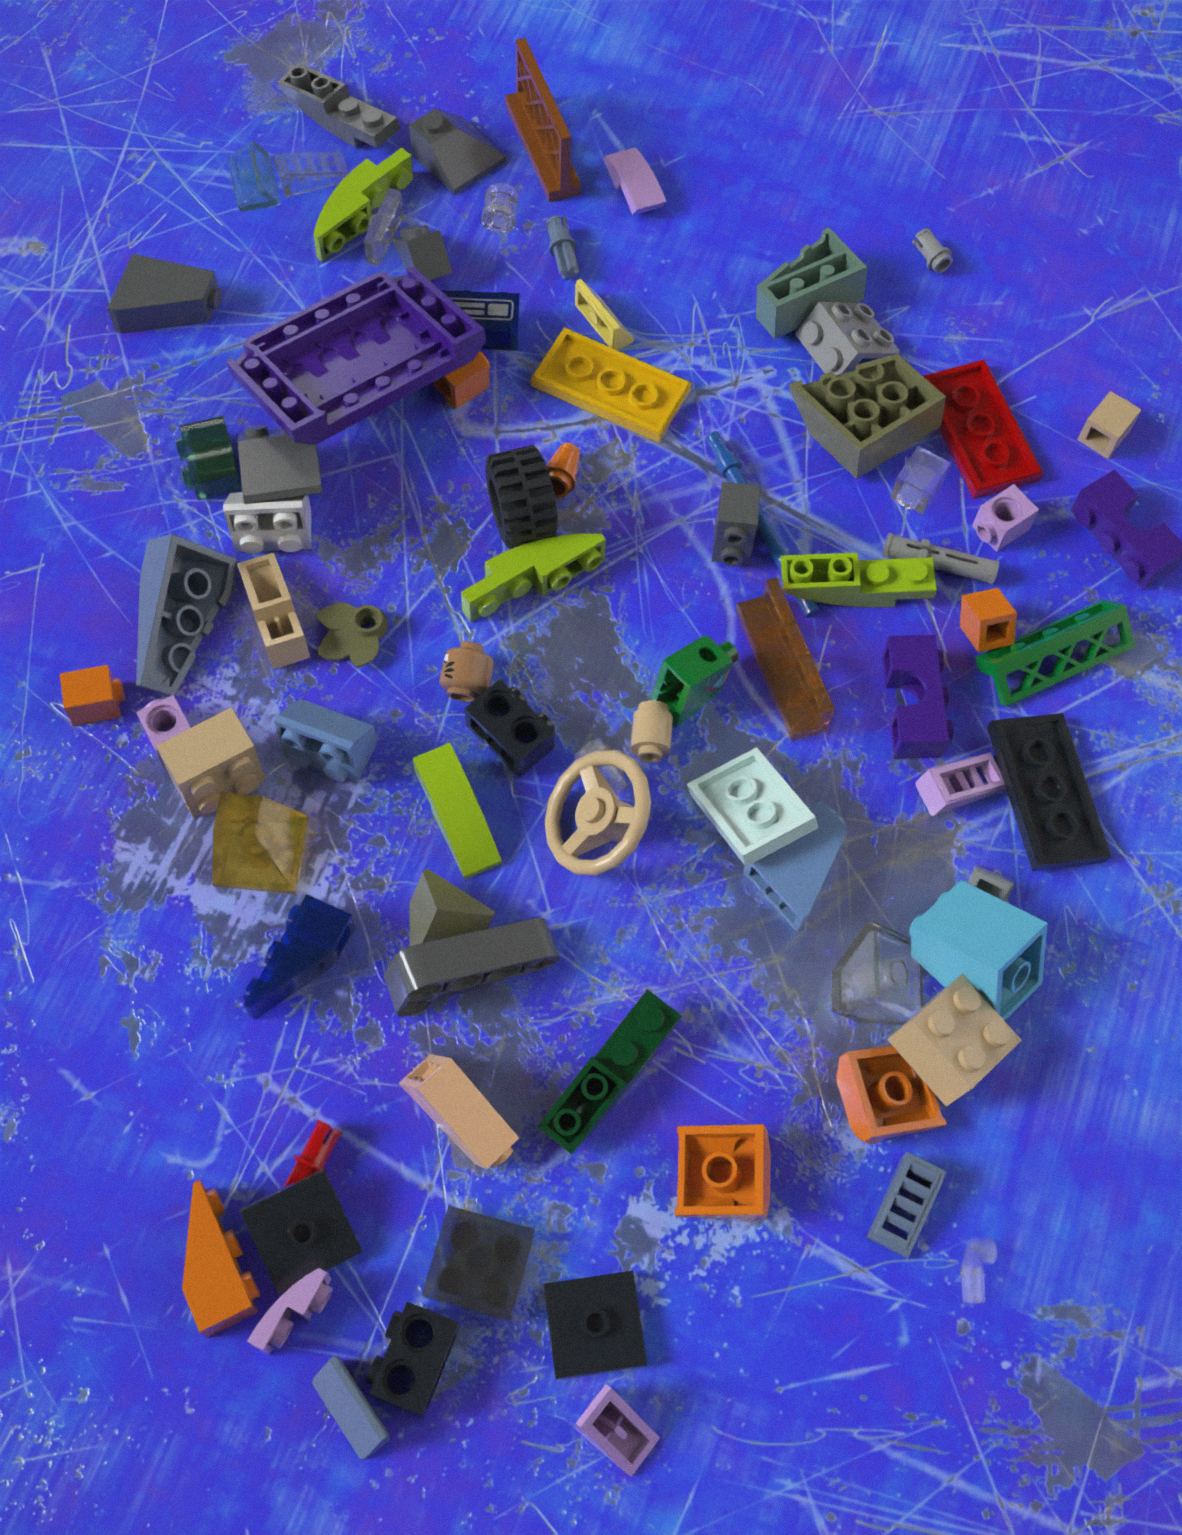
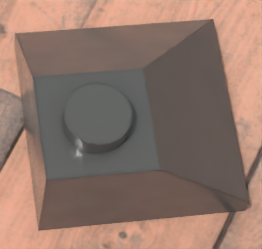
(452, 149)

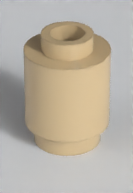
(651, 731)

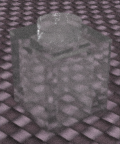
(920, 480)

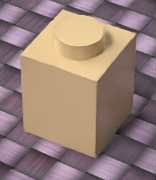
(1109, 424)

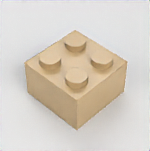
(212, 760)
(954, 1040)

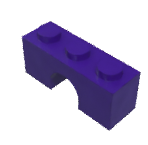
(1141, 553)
(916, 666)

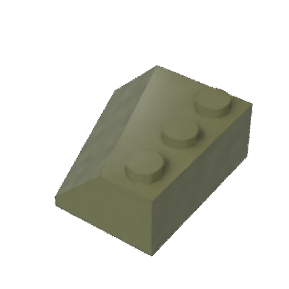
(869, 411)

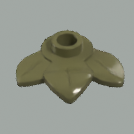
(346, 635)

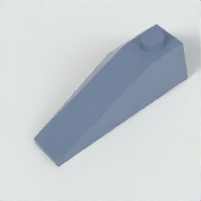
(177, 603)

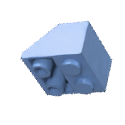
(325, 740)

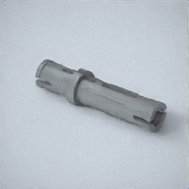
(943, 558)

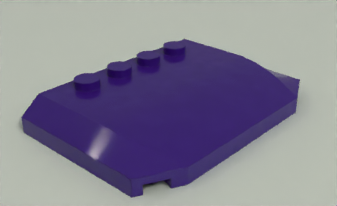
(355, 354)

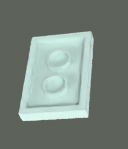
(752, 806)

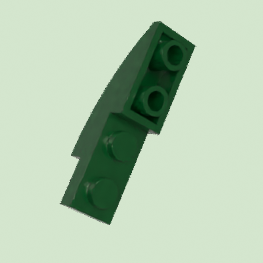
(610, 1072)

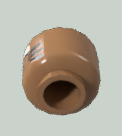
(466, 671)

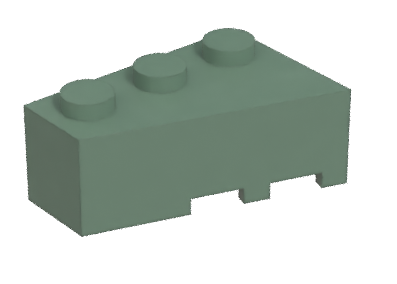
(820, 274)

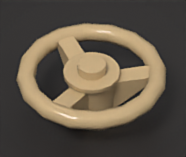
(598, 814)

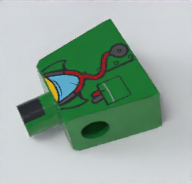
(693, 676)

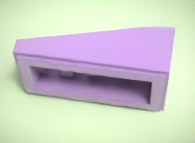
(940, 795)

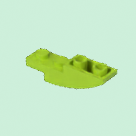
(351, 203)
(541, 563)
(855, 582)

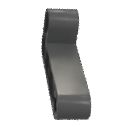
(467, 961)

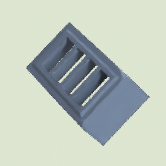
(922, 1170)

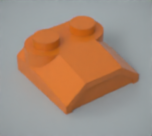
(885, 1095)
(723, 1172)

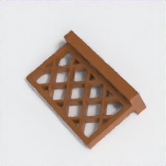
(541, 128)

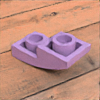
(637, 180)
(303, 1299)

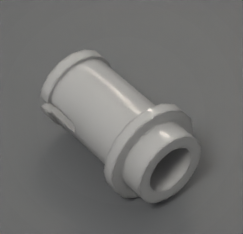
(937, 256)

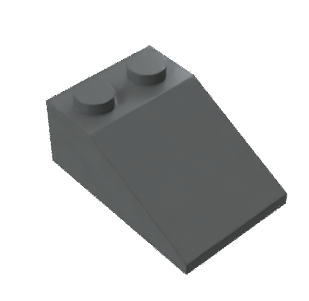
(276, 465)

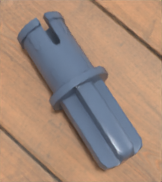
(562, 246)

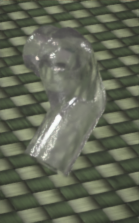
(972, 1268)

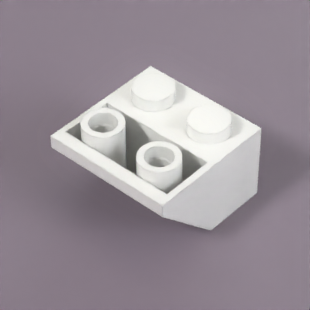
(268, 524)

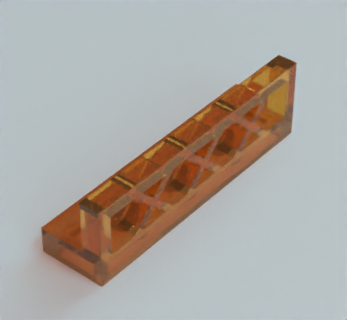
(786, 662)

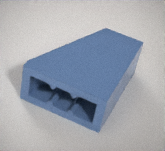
(797, 871)

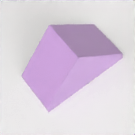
(616, 1430)

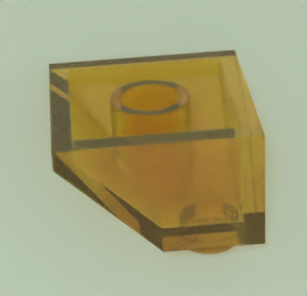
(257, 844)

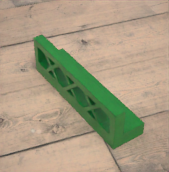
(1049, 639)

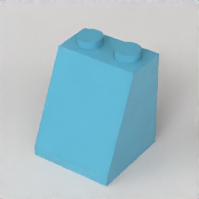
(985, 941)

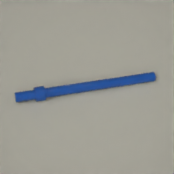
(730, 467)

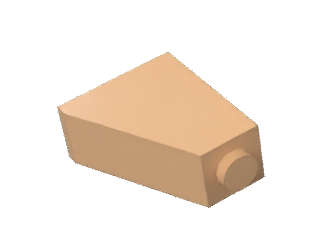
(460, 1110)

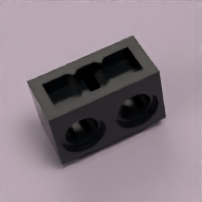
(502, 732)
(424, 1362)

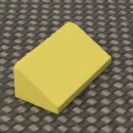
(601, 317)

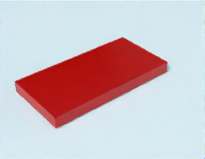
(983, 431)

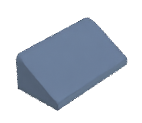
(350, 1408)

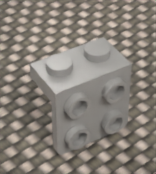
(843, 335)

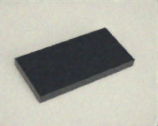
(1048, 792)

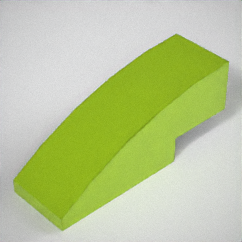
(456, 810)

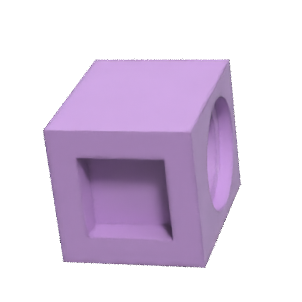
(1014, 509)
(162, 713)

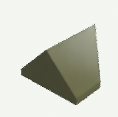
(443, 911)

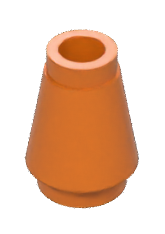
(563, 469)

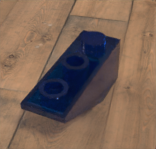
(307, 949)

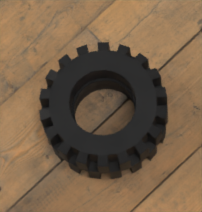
(521, 496)

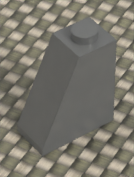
(162, 296)

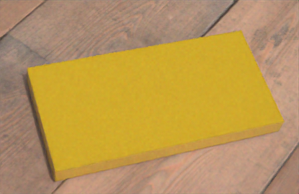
(611, 384)

